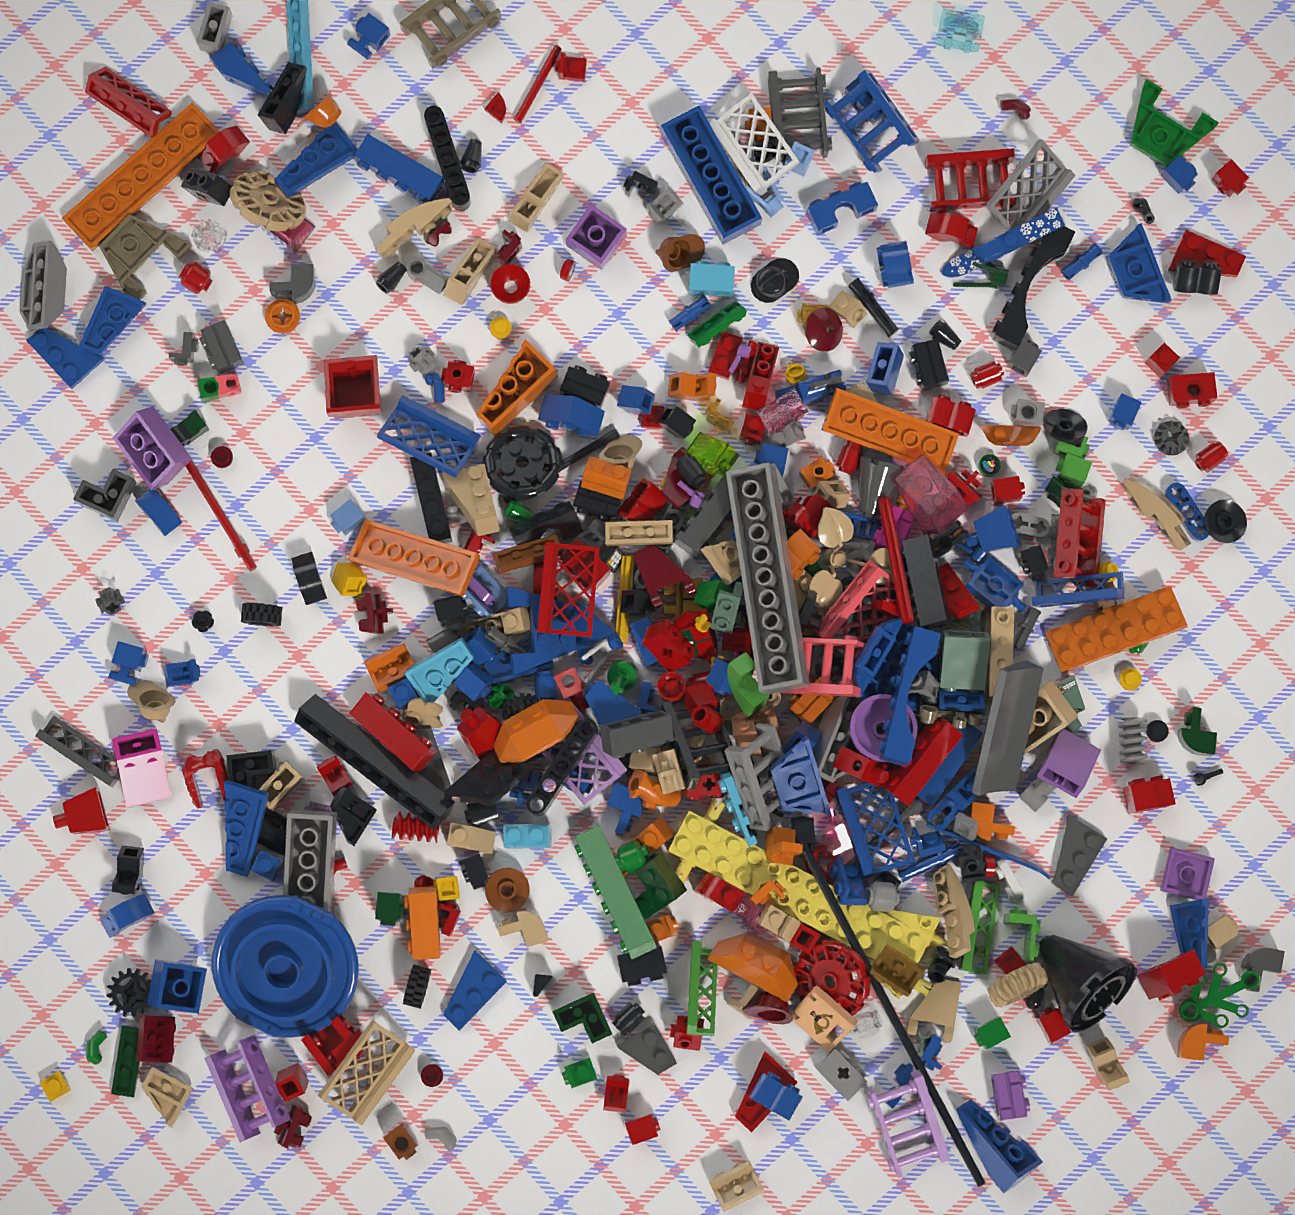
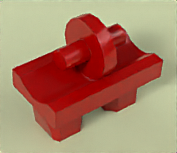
(970, 494)

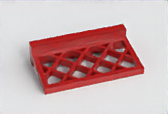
(548, 589)

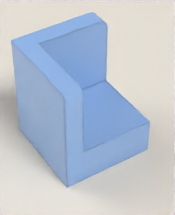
(805, 157)

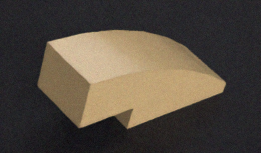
(536, 197)

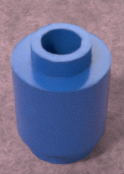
(545, 685)

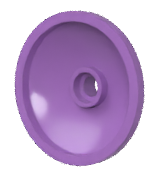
(867, 718)

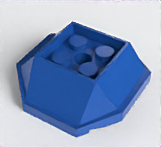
(882, 650)

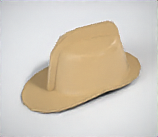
(622, 450)
(152, 700)

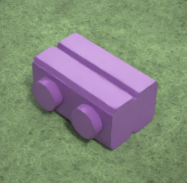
(1009, 1095)

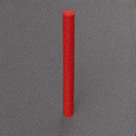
(537, 84)

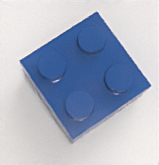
(176, 986)

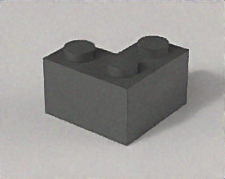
(107, 500)

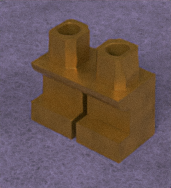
(683, 601)

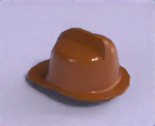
(681, 251)

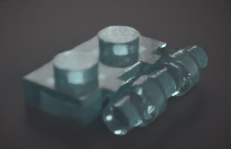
(960, 24)

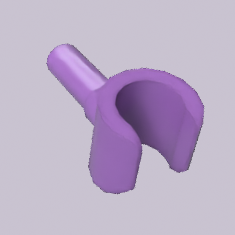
(743, 351)
(696, 496)

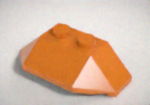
(534, 730)
(757, 963)

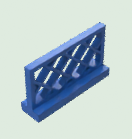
(436, 426)
(858, 839)

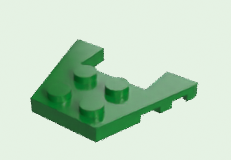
(1161, 136)

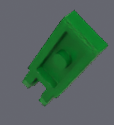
(716, 324)

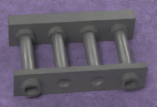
(779, 105)

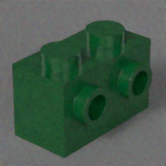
(389, 908)

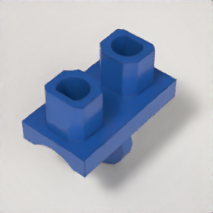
(533, 779)

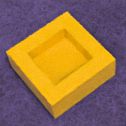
(447, 888)
(55, 1086)

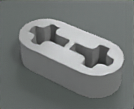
(1031, 520)

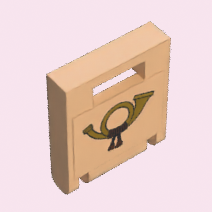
(819, 1015)

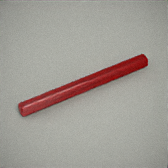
(895, 560)

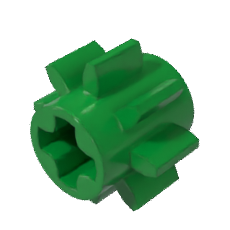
(499, 695)

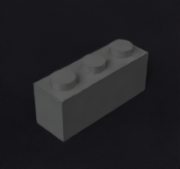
(637, 733)

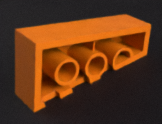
(517, 388)

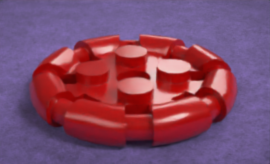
(839, 970)

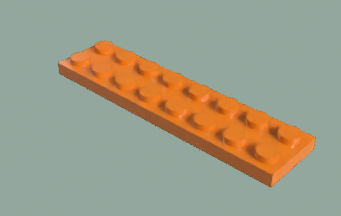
(141, 176)

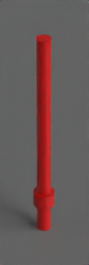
(240, 548)

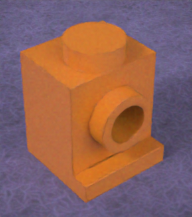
(811, 478)

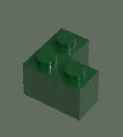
(661, 886)
(585, 1011)

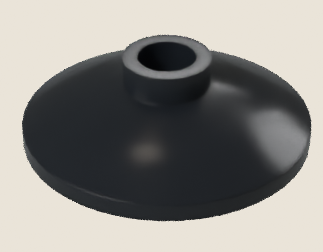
(1065, 425)
(1234, 520)

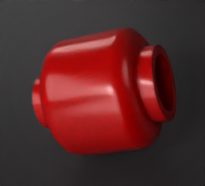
(195, 277)

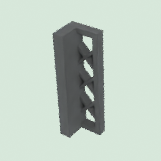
(73, 754)

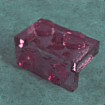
(782, 411)
(837, 840)

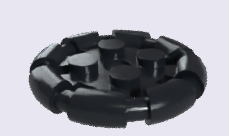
(519, 450)

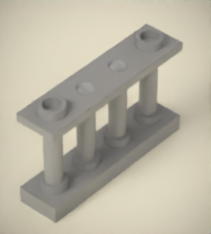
(745, 775)

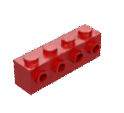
(393, 731)
(929, 752)

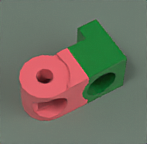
(218, 387)

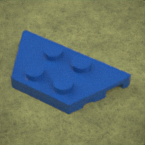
(1137, 269)
(799, 781)

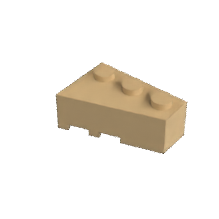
(474, 498)

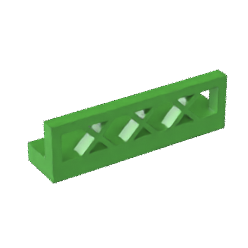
(975, 905)
(694, 994)

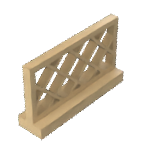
(378, 1080)

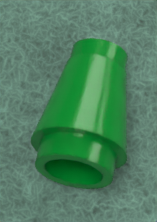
(517, 511)

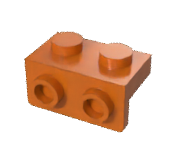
(389, 667)

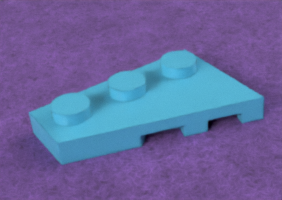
(438, 670)

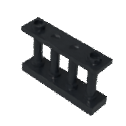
(685, 754)

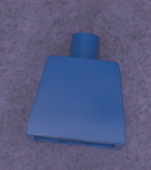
(995, 531)

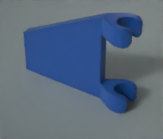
(600, 631)

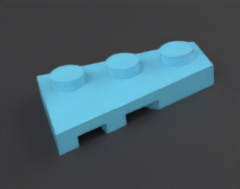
(733, 804)

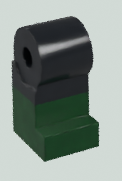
(190, 428)

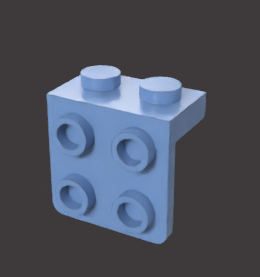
(495, 587)

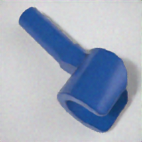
(976, 554)

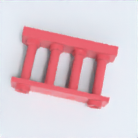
(825, 686)

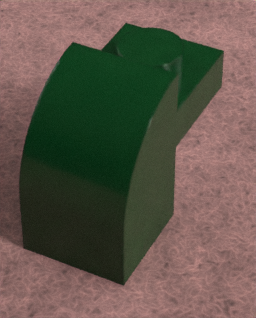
(1194, 739)

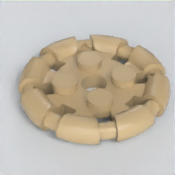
(266, 203)

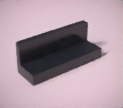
(273, 832)

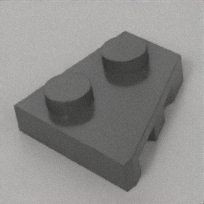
(1053, 532)
(649, 1050)

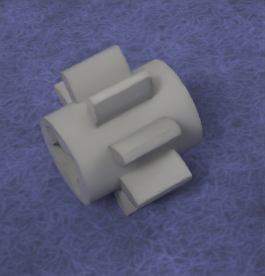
(422, 359)

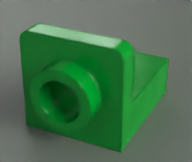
(579, 1073)

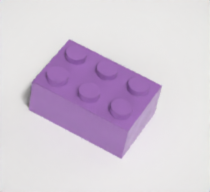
(152, 448)

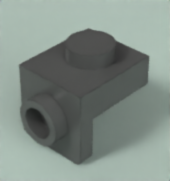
(189, 346)
(593, 535)

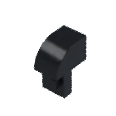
(308, 578)
(129, 870)

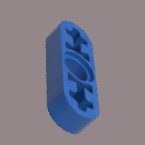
(1190, 502)

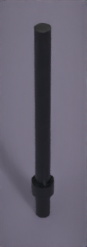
(578, 455)

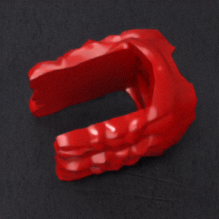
(193, 764)

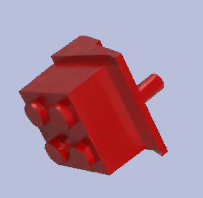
(352, 387)

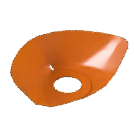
(1010, 434)

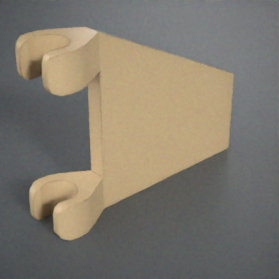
(938, 1008)

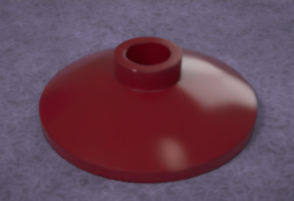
(817, 332)

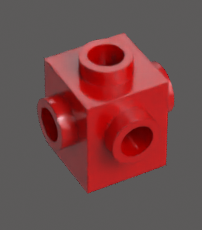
(461, 383)
(680, 1035)

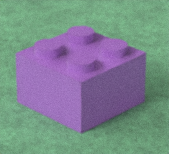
(596, 237)

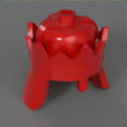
(806, 515)

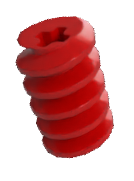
(413, 827)

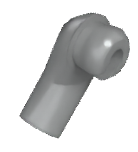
(453, 515)
(443, 1134)

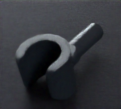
(1207, 776)

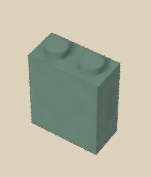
(963, 660)

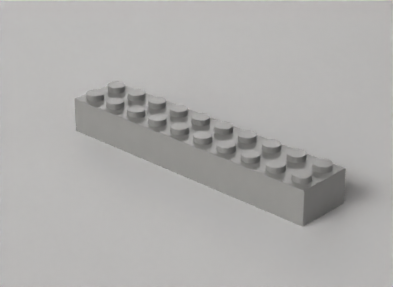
(767, 579)

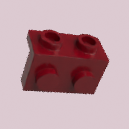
(156, 1039)

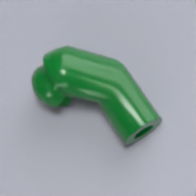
(92, 1047)

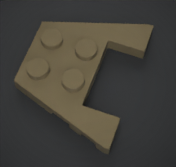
(132, 246)

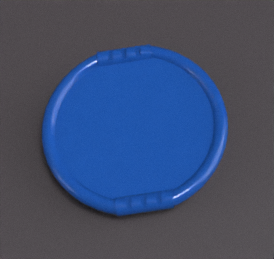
(285, 966)

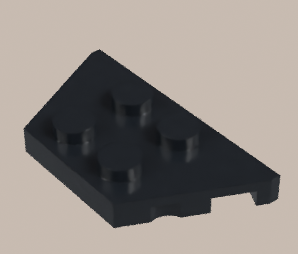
(486, 781)

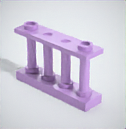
(930, 1127)

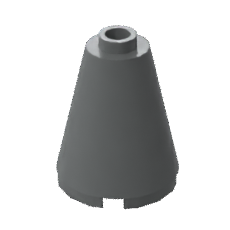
(875, 484)

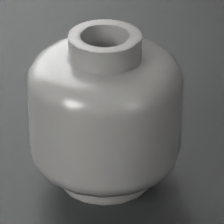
(882, 896)

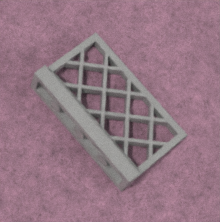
(1039, 201)

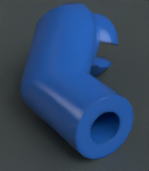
(438, 385)

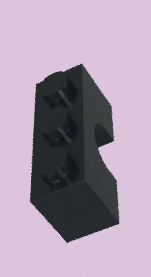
(560, 518)

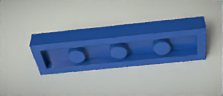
(1100, 594)

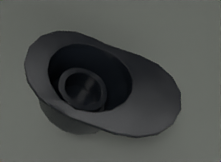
(774, 280)

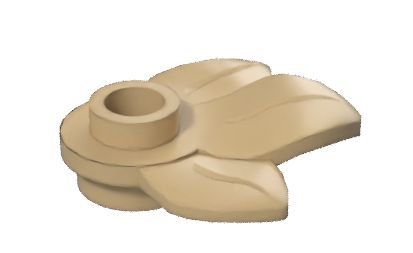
(423, 713)

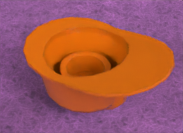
(323, 114)

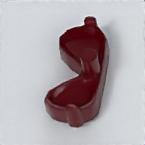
(433, 237)

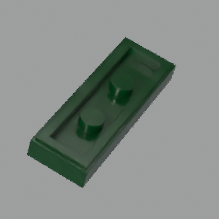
(126, 1063)

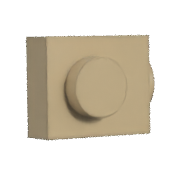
(848, 308)

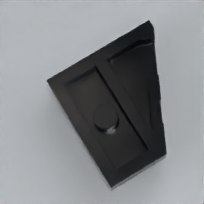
(352, 814)

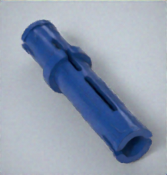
(928, 863)

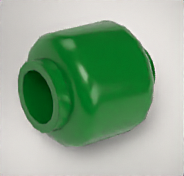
(632, 856)

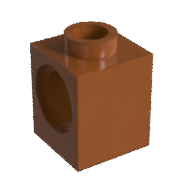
(401, 1131)

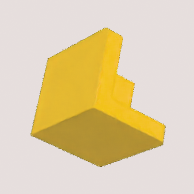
(349, 579)

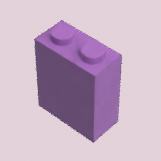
(1069, 763)

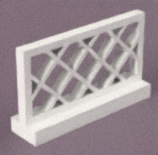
(737, 151)

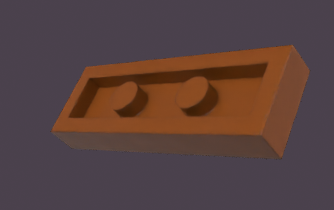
(523, 554)

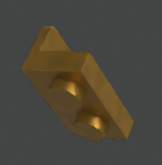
(897, 970)

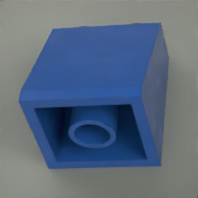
(606, 706)

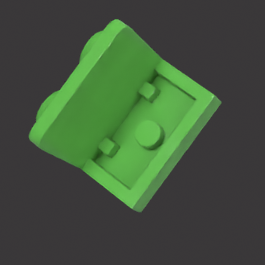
(1020, 916)

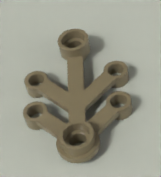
(929, 713)

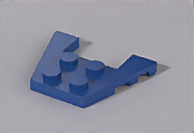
(544, 645)

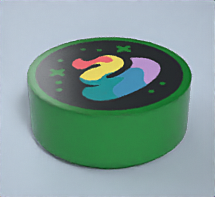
(989, 465)

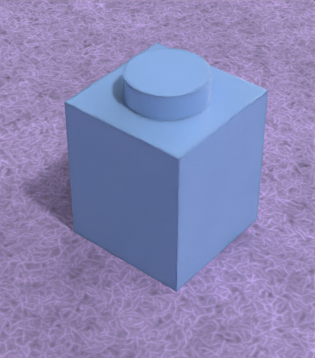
(347, 518)

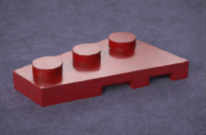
(749, 1111)

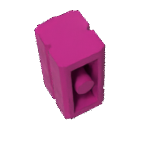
(903, 522)

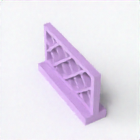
(612, 765)

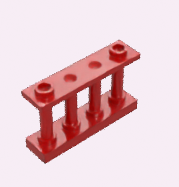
(959, 161)
(1079, 536)

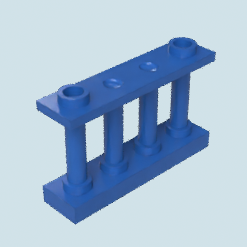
(892, 119)

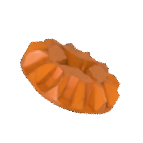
(275, 310)

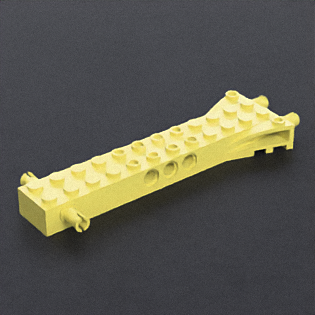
(745, 867)

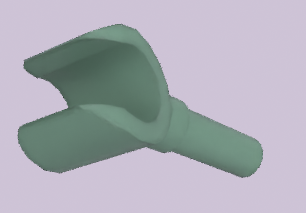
(922, 1041)

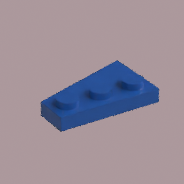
(109, 319)
(64, 356)
(1191, 927)
(473, 991)

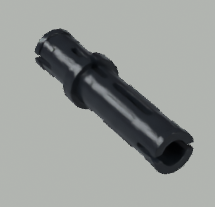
(873, 307)

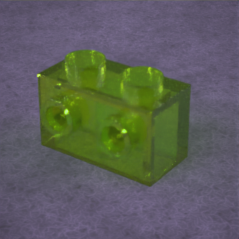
(712, 454)

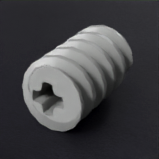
(1133, 740)

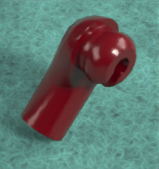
(1018, 105)

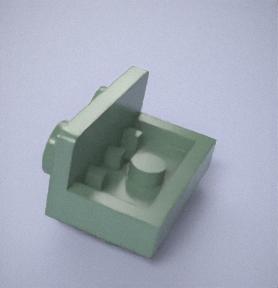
(726, 609)

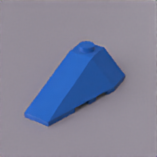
(1001, 1154)

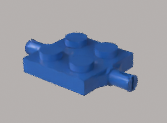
(994, 584)

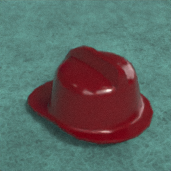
(770, 1009)

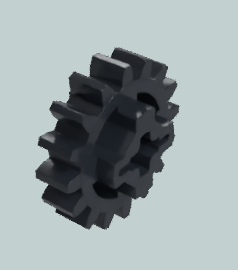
(122, 990)

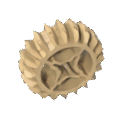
(1017, 985)

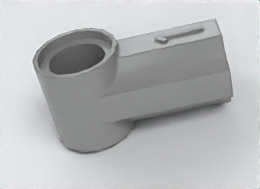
(428, 276)
(1036, 793)

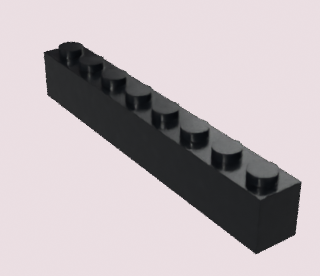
(374, 761)

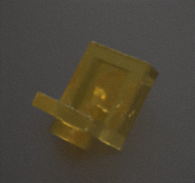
(719, 421)

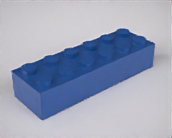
(710, 175)

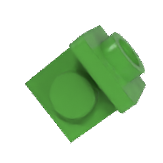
(1063, 448)

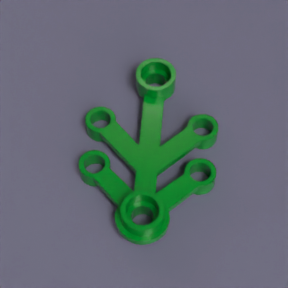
(1216, 997)

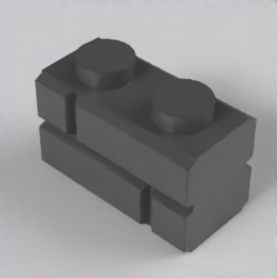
(221, 347)

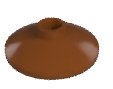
(516, 895)

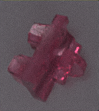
(749, 918)

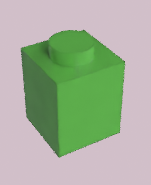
(1073, 469)

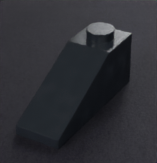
(283, 101)

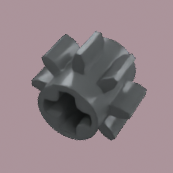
(110, 601)

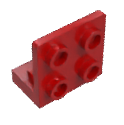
(321, 1044)

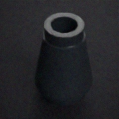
(472, 156)
(390, 278)
(945, 335)

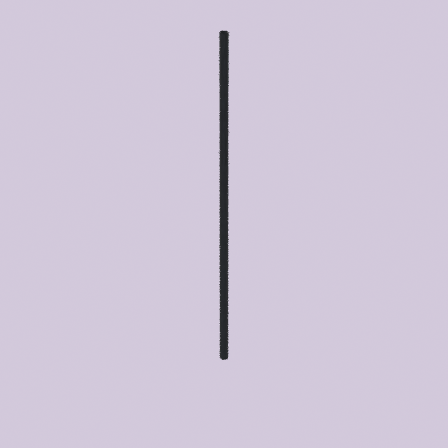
(891, 1013)

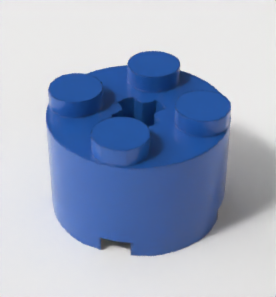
(896, 264)

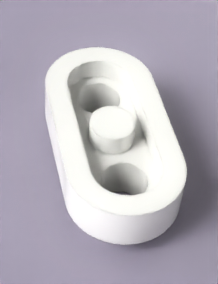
(1013, 888)

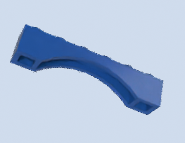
(898, 740)

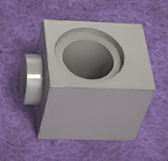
(1035, 407)

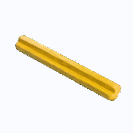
(625, 583)

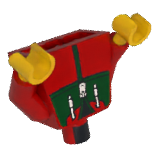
(697, 631)

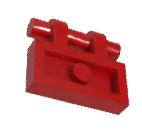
(725, 355)

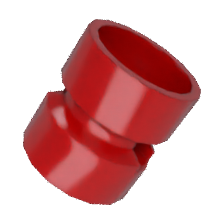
(671, 687)

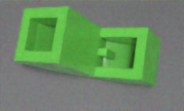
(744, 685)

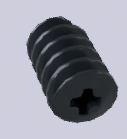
(837, 659)

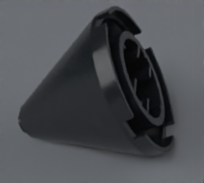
(1084, 980)

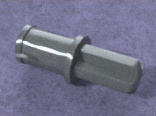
(1025, 627)
(502, 641)

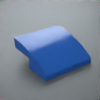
(961, 700)

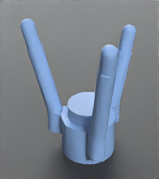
(771, 204)

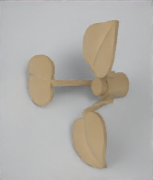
(832, 531)

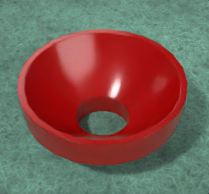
(508, 273)

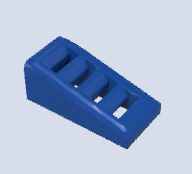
(874, 523)

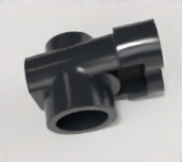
(941, 964)

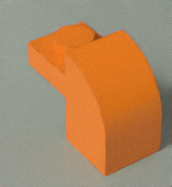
(692, 387)
(984, 816)
(781, 845)
(1193, 1041)

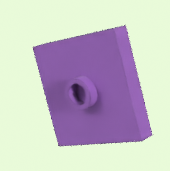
(1187, 874)

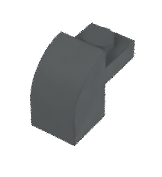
(301, 287)
(1263, 960)

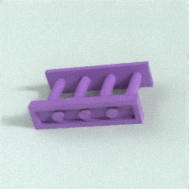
(231, 1092)

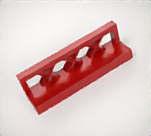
(124, 102)

